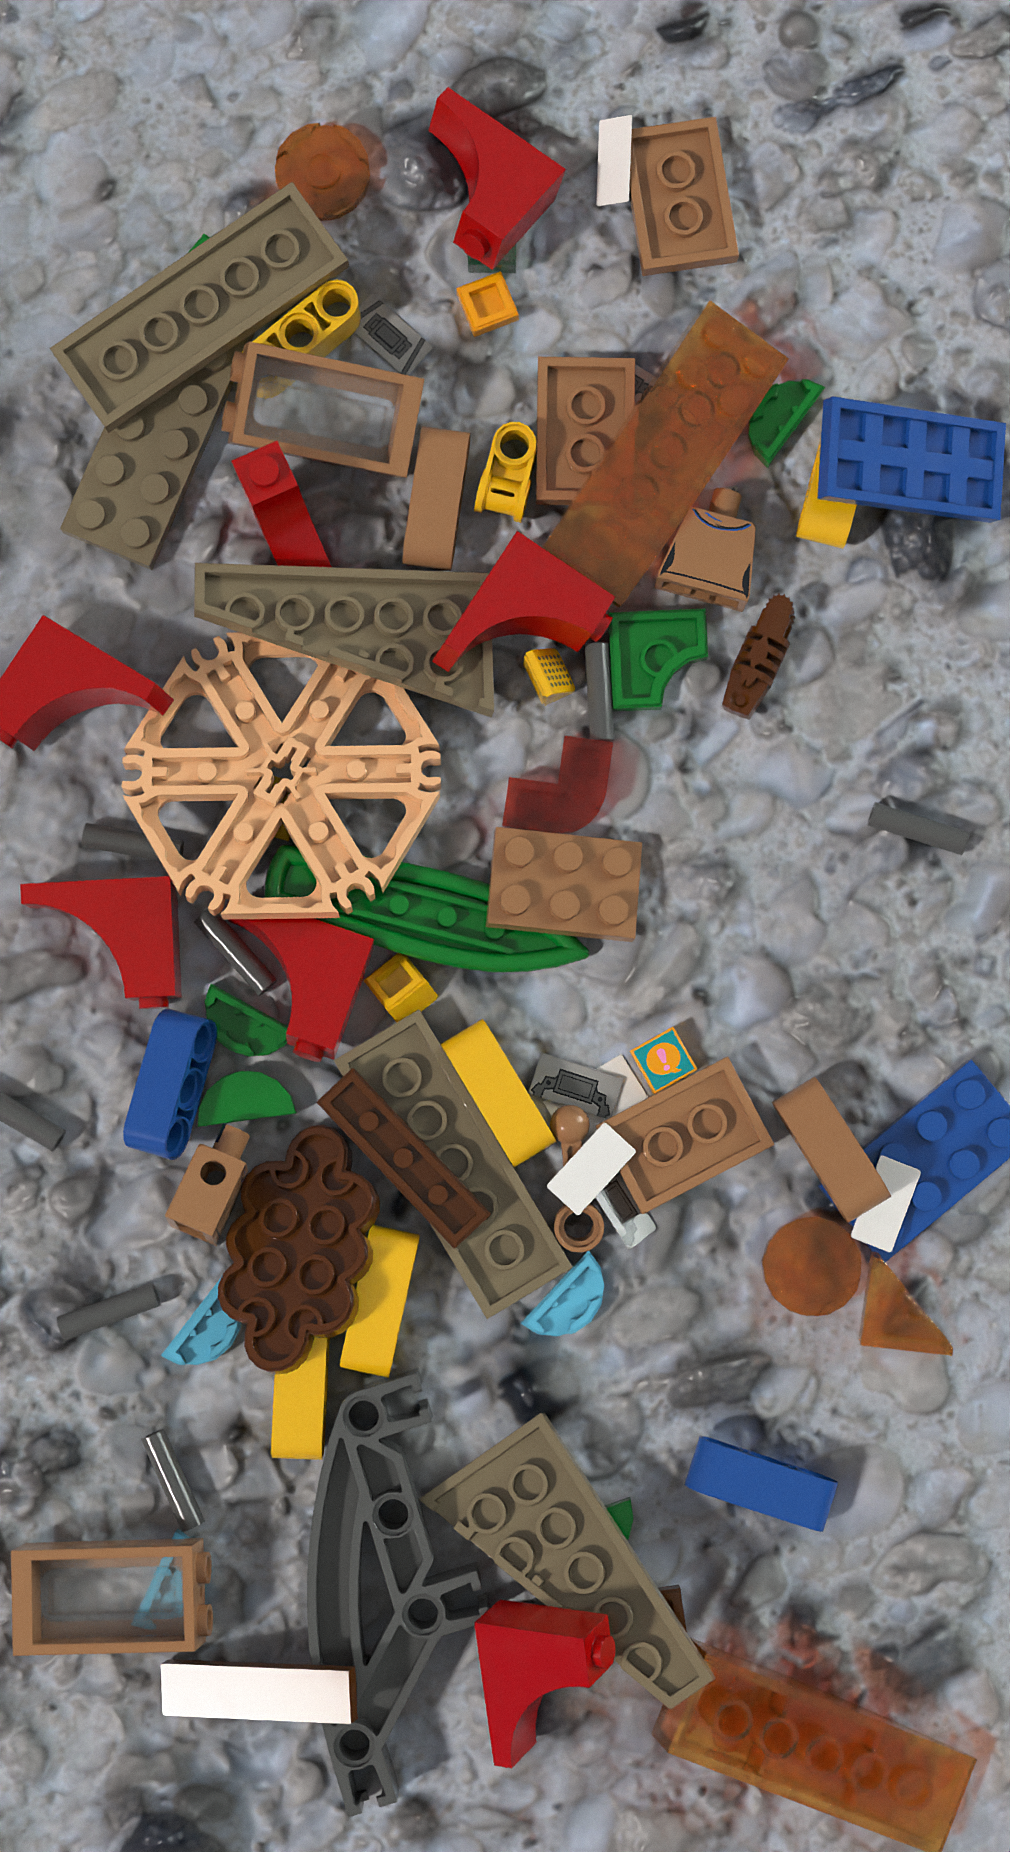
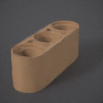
(436, 498)
(831, 1149)

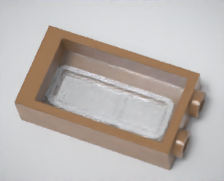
(323, 409)
(110, 1597)

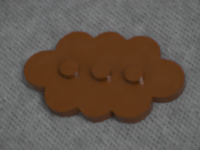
(299, 1249)

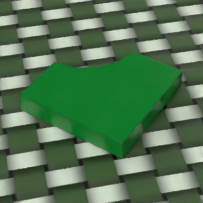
(649, 650)

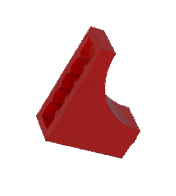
(504, 174)
(279, 507)
(529, 596)
(60, 677)
(135, 922)
(324, 977)
(530, 1653)

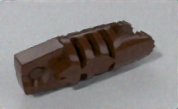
(759, 658)

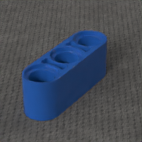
(170, 1084)
(761, 1483)

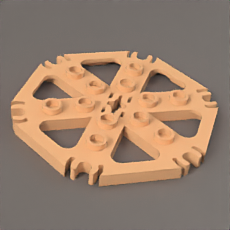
(246, 778)

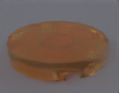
(325, 167)
(811, 1266)

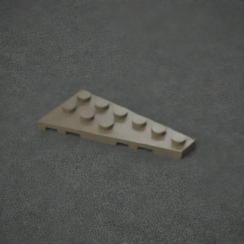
(357, 619)

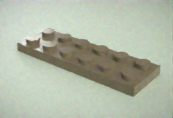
(200, 307)
(147, 466)
(514, 1246)

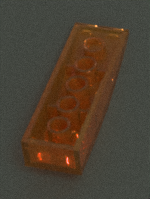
(665, 451)
(818, 1751)

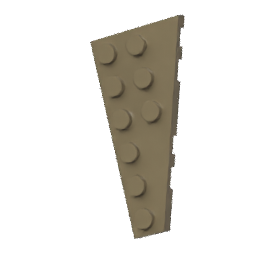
(556, 1538)

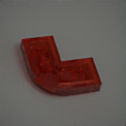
(572, 801)

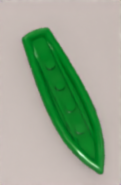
(430, 918)

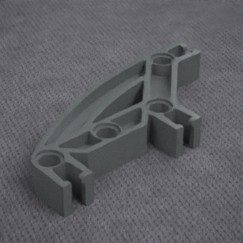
(354, 1481)

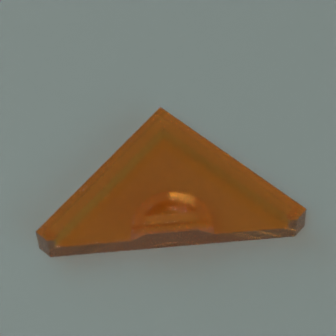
(895, 1317)

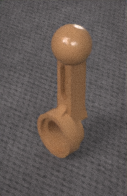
(570, 1126)

